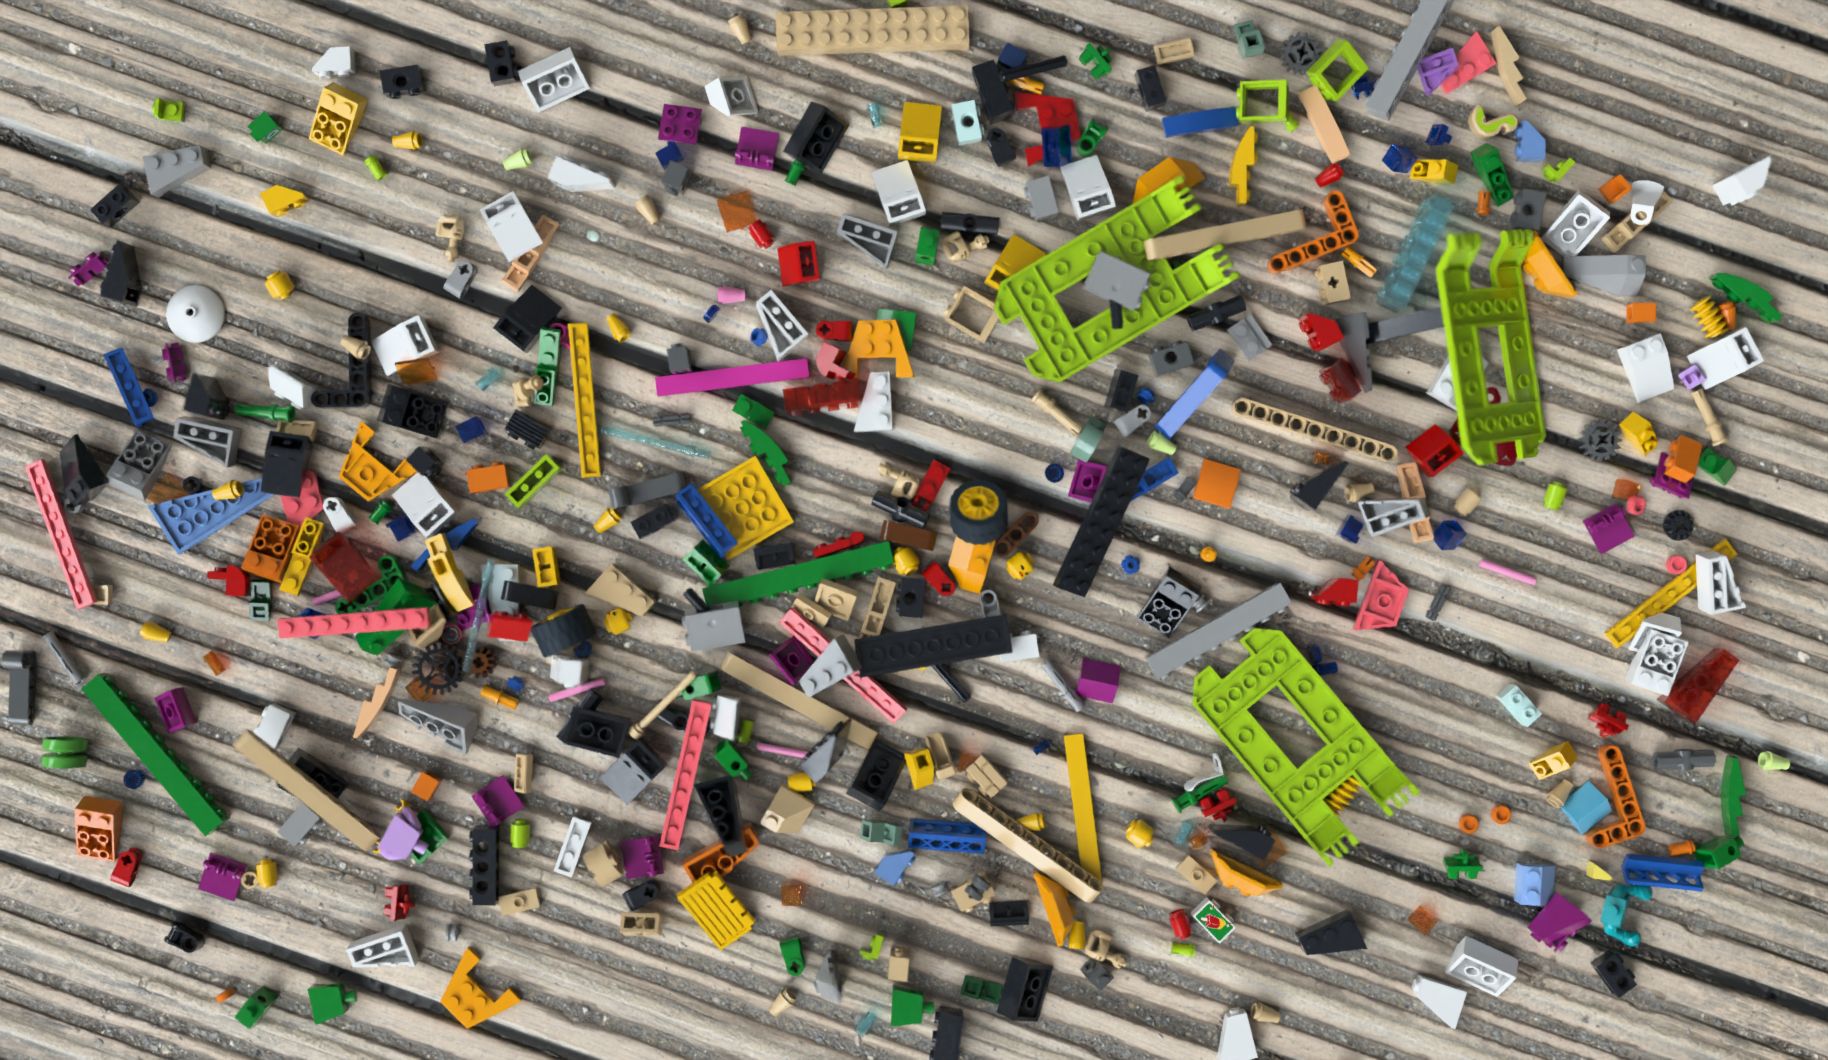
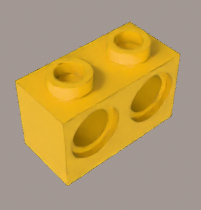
(546, 566)

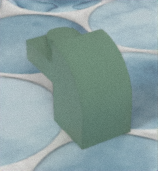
(1249, 39)
(1088, 439)
(881, 831)

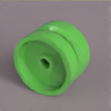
(63, 752)

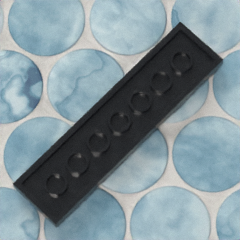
(1101, 521)
(933, 645)

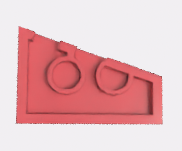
(1472, 60)

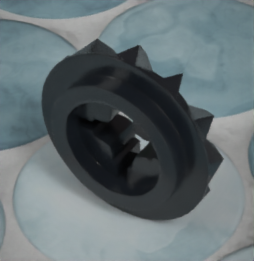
(1670, 527)

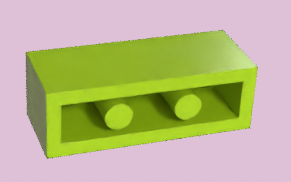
(533, 481)

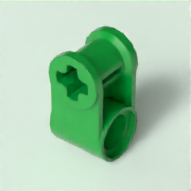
(1093, 135)
(793, 952)

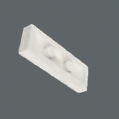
(572, 846)

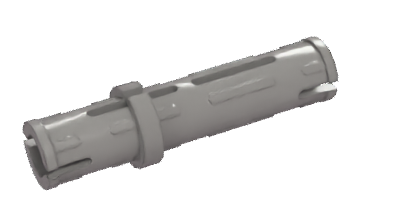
(68, 665)
(1068, 692)

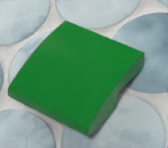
(906, 323)
(432, 835)

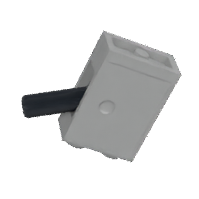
(1118, 284)
(712, 624)

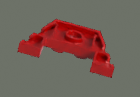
(1051, 113)

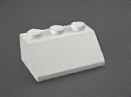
(553, 79)
(1743, 183)
(1442, 386)
(1482, 966)

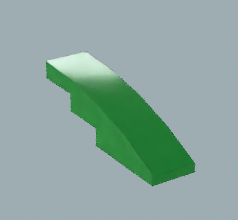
(1731, 789)

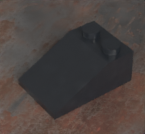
(80, 472)
(1312, 490)
(596, 731)
(877, 775)
(1247, 837)

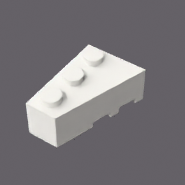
(876, 409)
(1716, 584)
(570, 670)

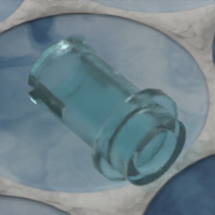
(875, 115)
(488, 379)
(1183, 834)
(865, 1024)

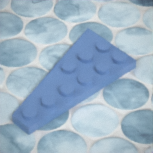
(199, 515)

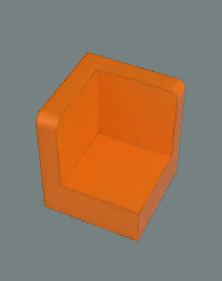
(1615, 189)
(1640, 312)
(426, 785)

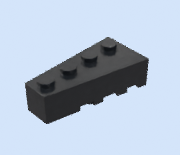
(724, 811)

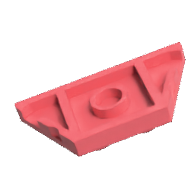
(308, 505)
(1382, 600)

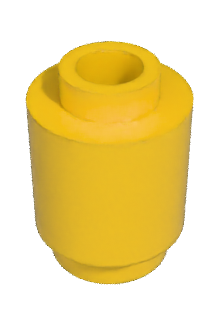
(800, 782)
(267, 873)

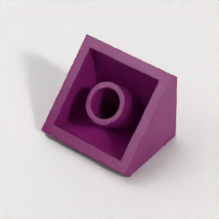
(1086, 480)
(792, 659)
(1098, 680)
(175, 710)

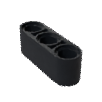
(529, 595)

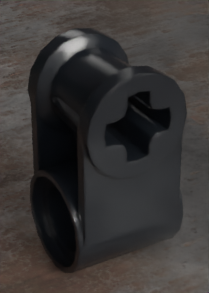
(1001, 150)
(639, 896)
(181, 935)

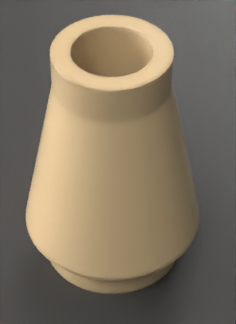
(740, 29)
(647, 209)
(357, 347)
(1355, 492)
(1559, 794)
(783, 1001)
(1263, 1013)

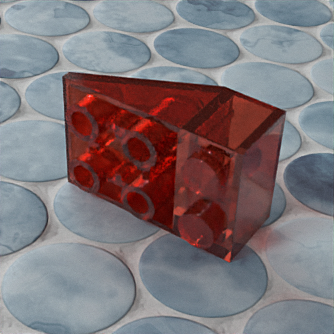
(1339, 381)
(344, 566)

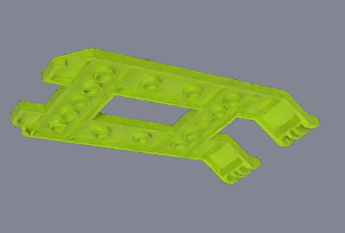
(1122, 236)
(1500, 306)
(1301, 789)

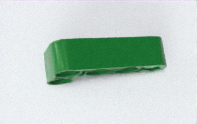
(371, 592)

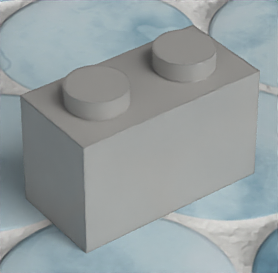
(1041, 198)
(299, 825)

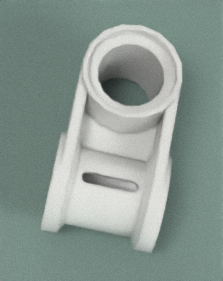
(340, 516)

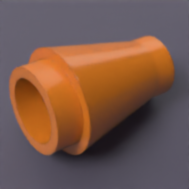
(1728, 311)

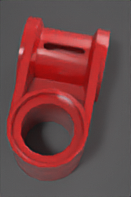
(838, 330)
(936, 577)
(126, 870)

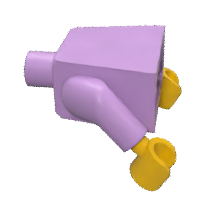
(402, 835)

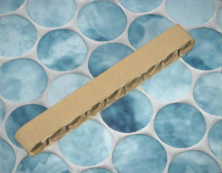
(1227, 234)
(1323, 430)
(795, 698)
(306, 790)
(1027, 845)

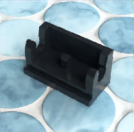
(1121, 390)
(774, 556)
(444, 603)
(1008, 913)

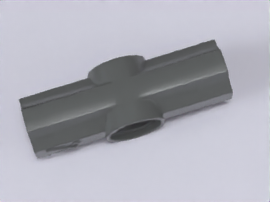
(1684, 759)

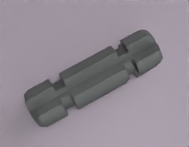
(673, 419)
(1438, 602)

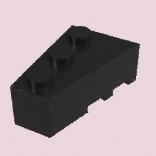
(992, 92)
(1331, 935)

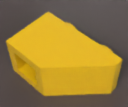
(1434, 171)
(281, 200)
(1639, 433)
(1554, 760)
(920, 767)

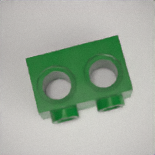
(706, 562)

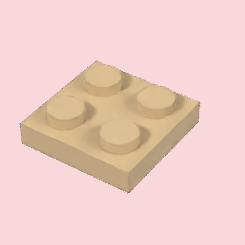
(836, 599)

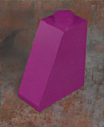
(1557, 920)

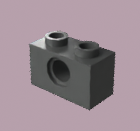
(676, 178)
(1535, 202)
(1182, 358)
(679, 359)

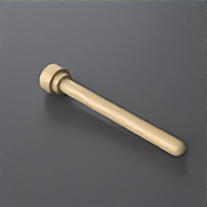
(637, 729)

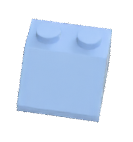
(1534, 883)

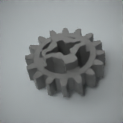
(1308, 55)
(1591, 438)

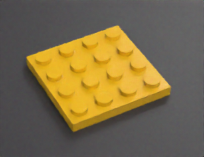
(746, 505)

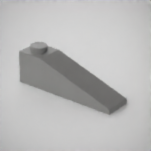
(1613, 273)
(829, 980)

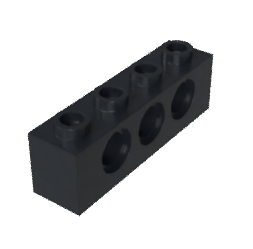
(491, 836)

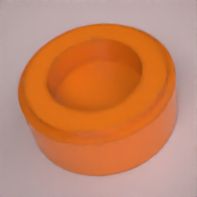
(1500, 814)
(1468, 823)
(225, 995)

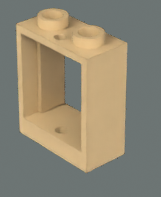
(949, 312)

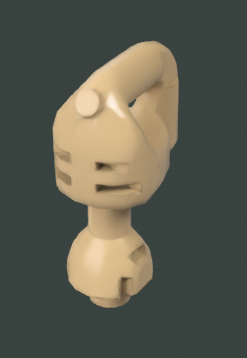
(455, 233)
(963, 249)
(524, 388)
(902, 478)
(1101, 952)

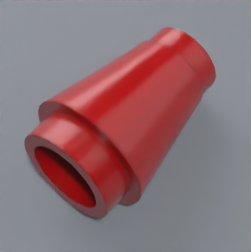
(1329, 175)

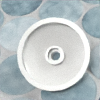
(207, 314)

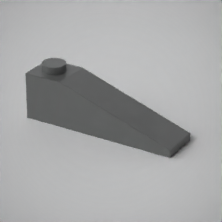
(1355, 332)

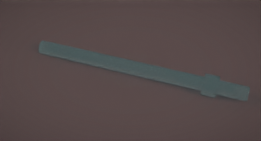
(689, 450)
(486, 578)

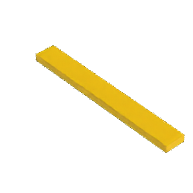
(584, 399)
(1662, 599)
(1082, 804)

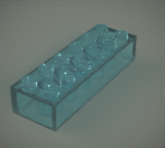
(1415, 253)

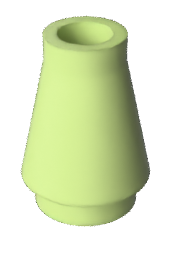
(518, 160)
(1161, 443)
(1772, 761)

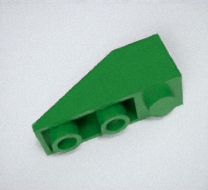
(1492, 173)

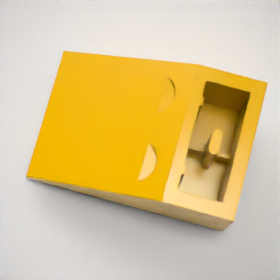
(337, 117)
(919, 132)
(1013, 258)

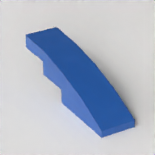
(1200, 121)
(1155, 476)
(455, 539)

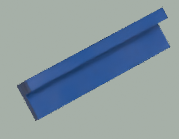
(128, 386)
(705, 520)
(947, 833)
(1662, 868)

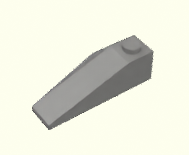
(447, 721)

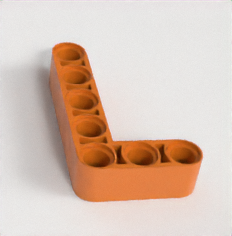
(1320, 243)
(1620, 801)

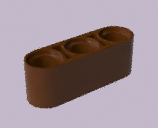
(908, 535)
(1006, 537)

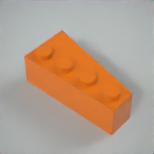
(715, 858)

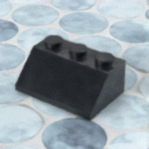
(816, 137)
(206, 398)
(1024, 989)
(948, 1034)

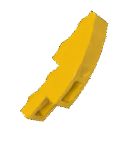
(1243, 158)
(300, 563)
(447, 574)

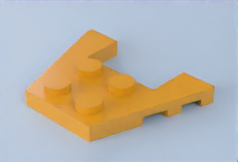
(879, 340)
(367, 473)
(469, 1000)

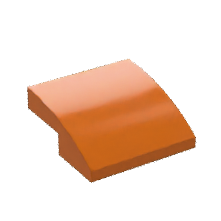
(1216, 483)

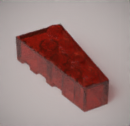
(822, 397)
(1699, 685)

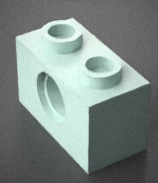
(966, 134)
(1518, 705)

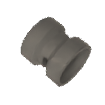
(978, 883)

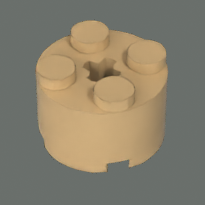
(604, 863)

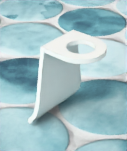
(1644, 198)
(1190, 784)

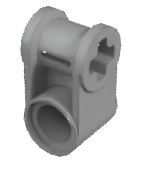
(459, 281)
(1130, 422)
(991, 608)

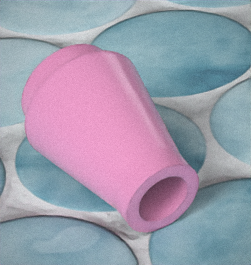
(729, 294)

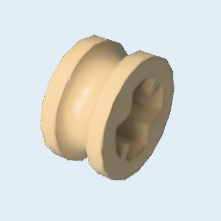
(245, 877)

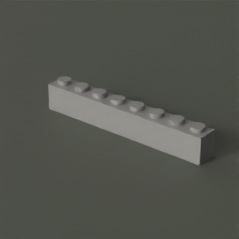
(1406, 57)
(1217, 630)

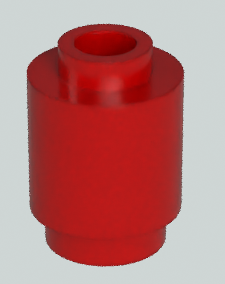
(761, 234)
(1180, 923)

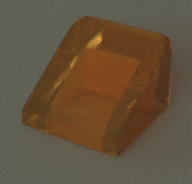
(1625, 489)
(418, 693)
(964, 760)
(791, 895)
(1422, 920)

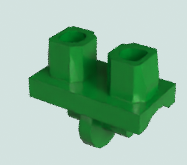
(1090, 54)
(1462, 863)

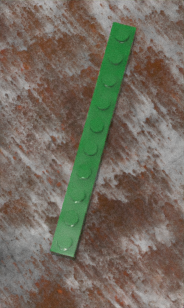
(801, 575)
(155, 754)

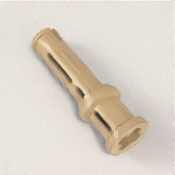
(1049, 406)
(1712, 426)

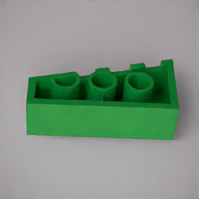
(400, 596)

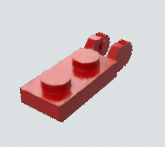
(931, 483)
(839, 544)

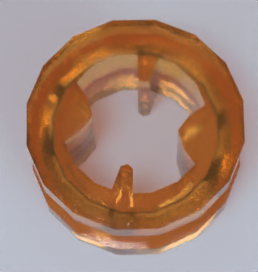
(1320, 458)
(1197, 841)

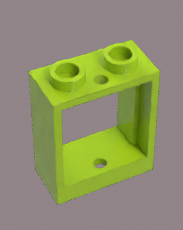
(1352, 58)
(1283, 101)

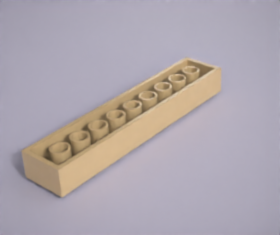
(872, 30)

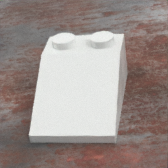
(1575, 225)
(1647, 367)
(291, 387)
(726, 715)

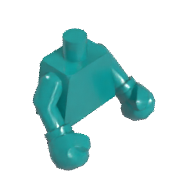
(1616, 909)

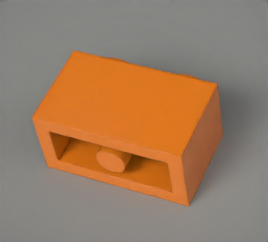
(1683, 458)
(488, 478)

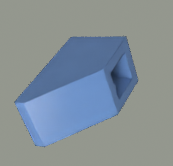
(1530, 143)
(893, 865)

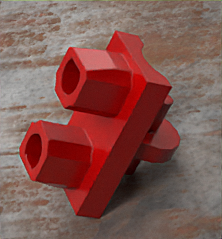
(1607, 723)
(1209, 808)
(400, 902)

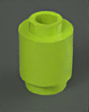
(1555, 495)
(520, 833)

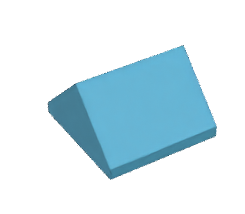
(1586, 807)

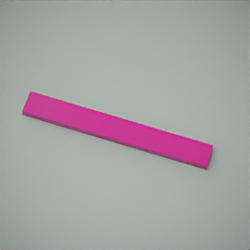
(732, 377)

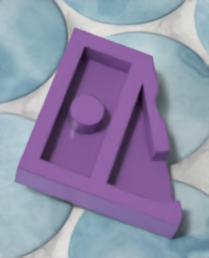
(1436, 69)

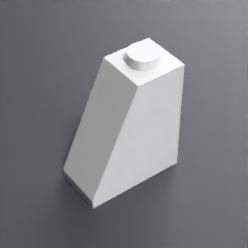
(1441, 998)
(1236, 1037)

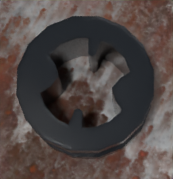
(187, 481)

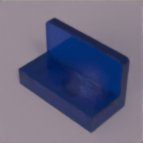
(1056, 146)

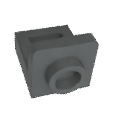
(1096, 973)

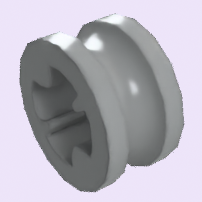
(79, 509)
(1200, 603)
(393, 660)
(940, 888)
(452, 932)

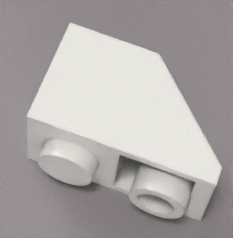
(336, 61)

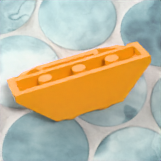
(1166, 172)
(1545, 270)
(970, 564)
(1242, 876)
(1056, 905)

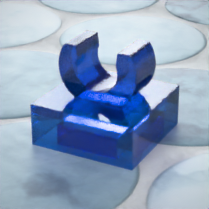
(1362, 84)
(1438, 135)

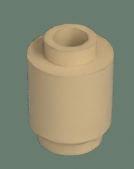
(1467, 501)

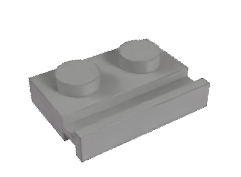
(1249, 337)

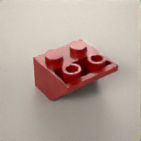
(798, 263)
(1320, 331)
(1433, 451)
(1338, 590)
(509, 627)

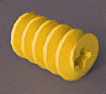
(1708, 317)
(1341, 795)

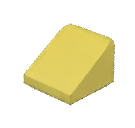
(1596, 872)

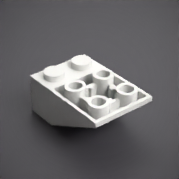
(577, 178)
(1088, 188)
(898, 193)
(511, 226)
(404, 342)
(1726, 357)
(425, 504)
(1657, 662)

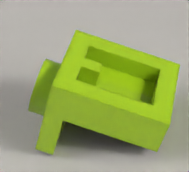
(168, 110)
(1556, 173)
(875, 944)

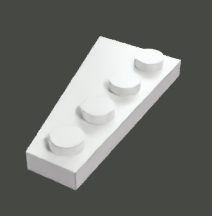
(501, 573)

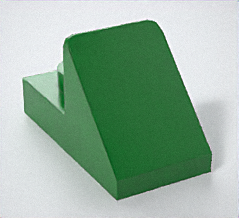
(753, 411)
(1715, 466)

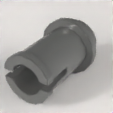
(1184, 489)

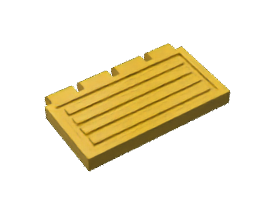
(716, 909)

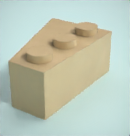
(621, 591)

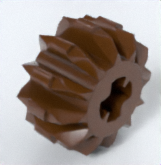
(485, 657)

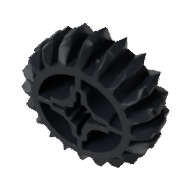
(431, 662)

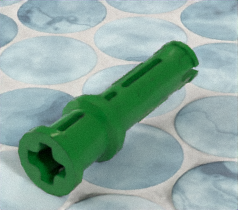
(272, 412)
(1191, 797)

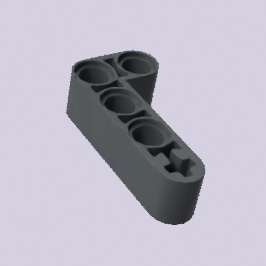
(646, 491)
(21, 685)

